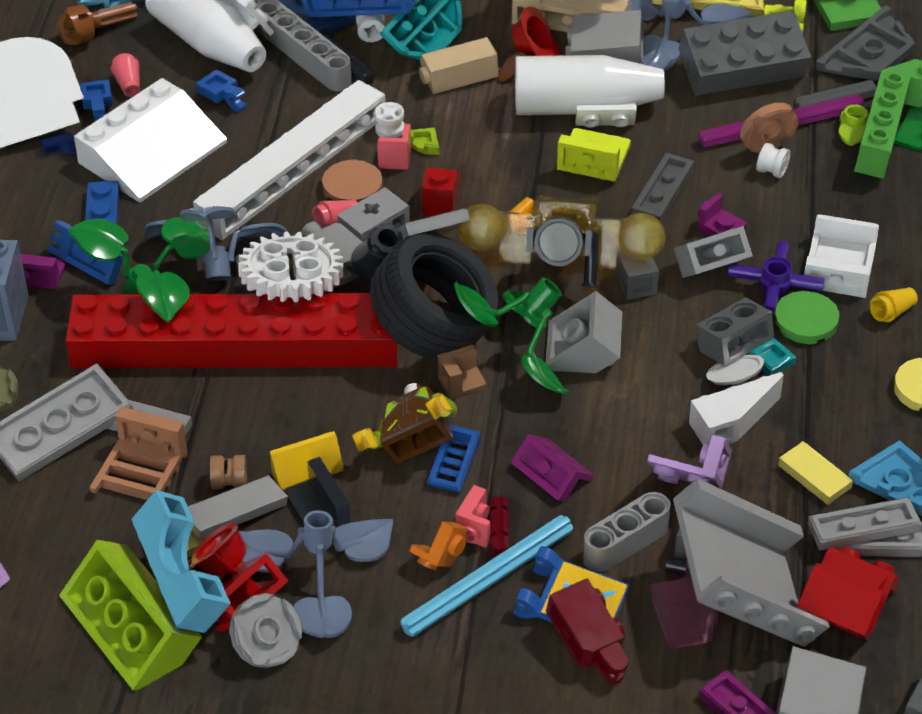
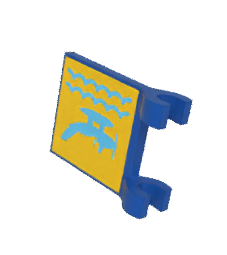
(563, 575)

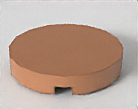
(768, 125)
(351, 180)

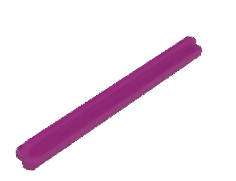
(805, 115)

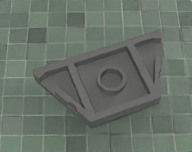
(869, 48)

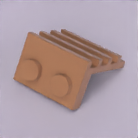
(145, 441)

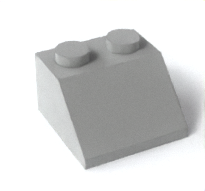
(585, 336)

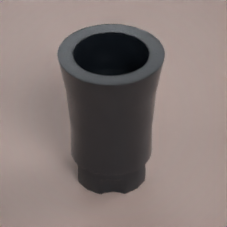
(374, 250)

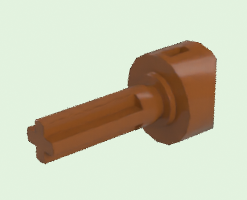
(86, 22)

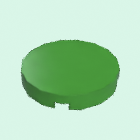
(806, 317)

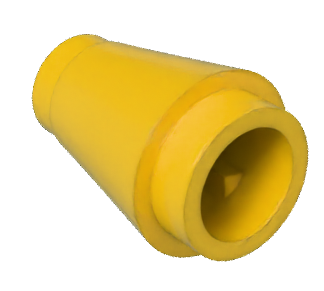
(892, 303)

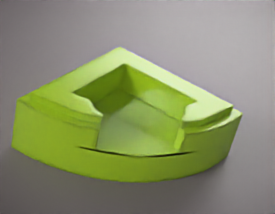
(425, 141)

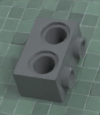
(735, 331)

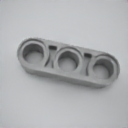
(626, 532)

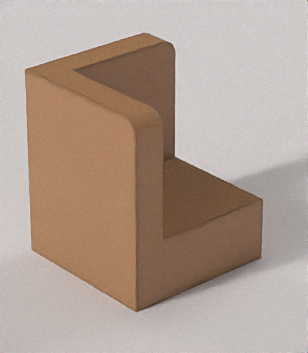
(459, 372)

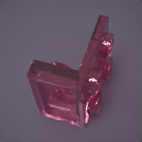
(679, 613)

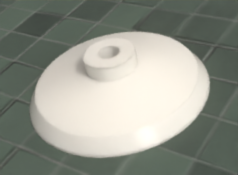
(737, 371)

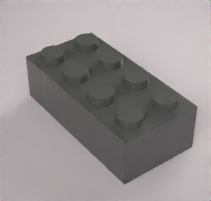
(744, 52)

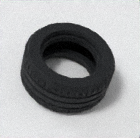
(410, 314)

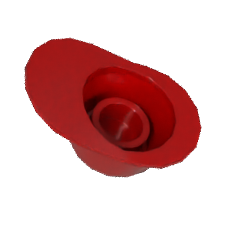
(534, 35)
(221, 551)

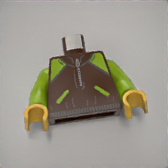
(410, 424)

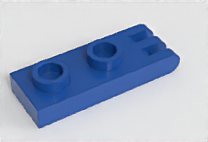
(71, 252)

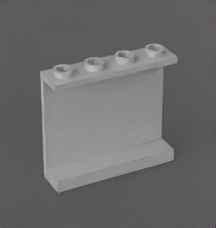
(741, 561)

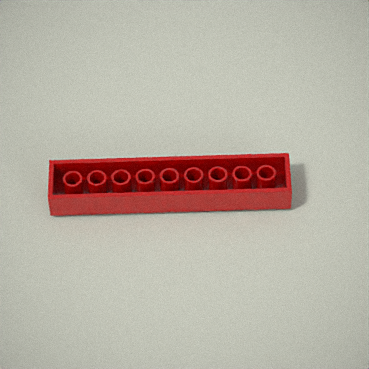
(229, 333)

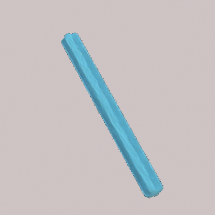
(485, 576)

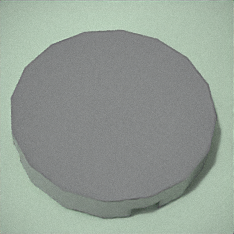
(265, 630)

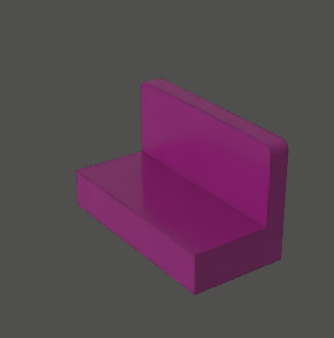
(43, 271)
(549, 466)

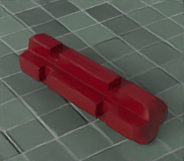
(499, 525)

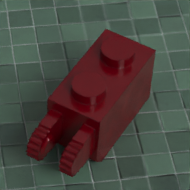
(589, 629)

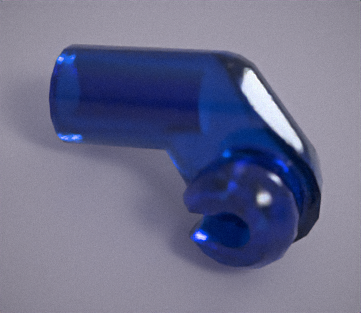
(63, 142)

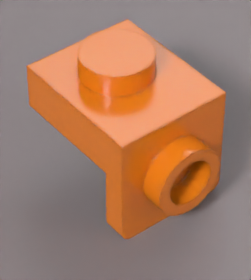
(445, 548)

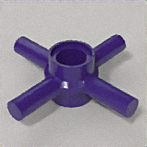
(776, 277)

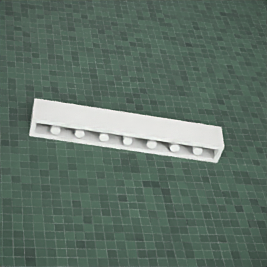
(292, 157)

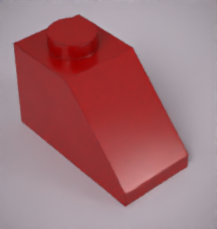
(440, 191)

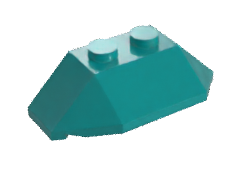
(426, 28)

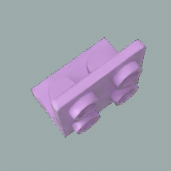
(713, 456)

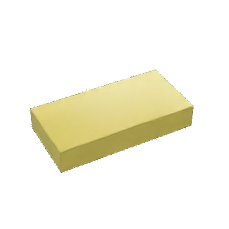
(815, 473)

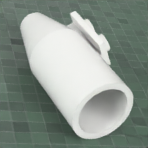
(588, 86)

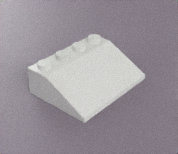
(148, 140)

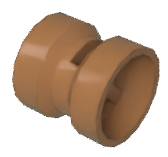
(236, 471)

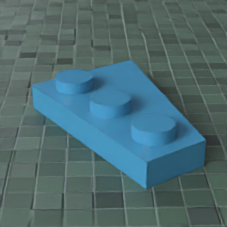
(892, 475)

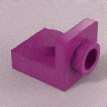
(715, 219)

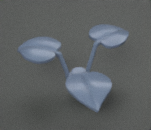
(665, 53)
(217, 259)
(359, 540)

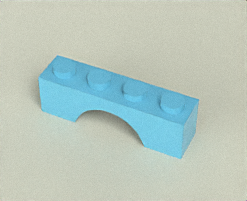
(164, 532)

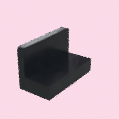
(320, 494)

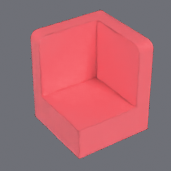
(395, 152)

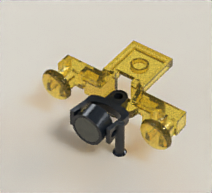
(560, 238)

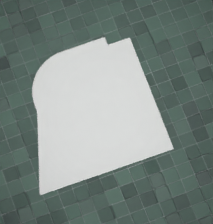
(35, 89)

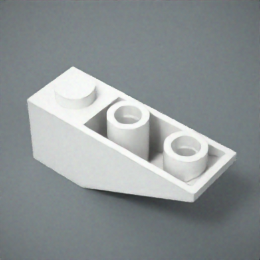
(734, 410)

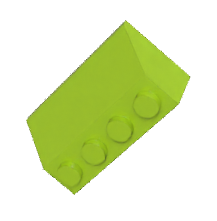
(127, 614)

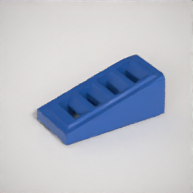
(462, 437)

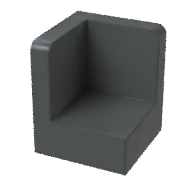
(636, 277)

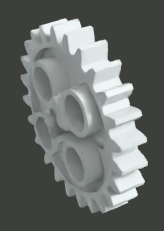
(266, 266)

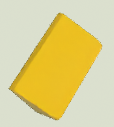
(290, 461)

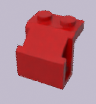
(241, 587)
(848, 591)

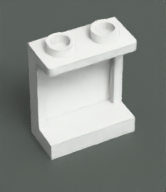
(842, 254)

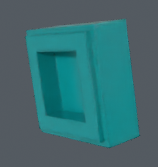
(775, 357)

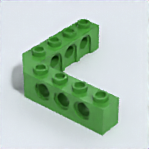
(895, 87)

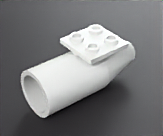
(217, 28)

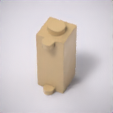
(459, 65)

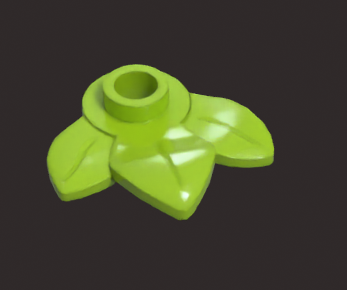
(853, 124)

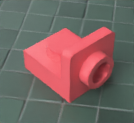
(474, 515)

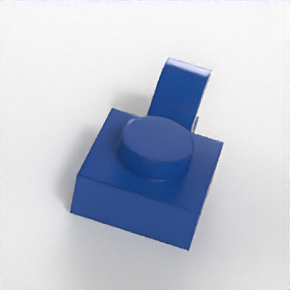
(221, 87)
(96, 97)

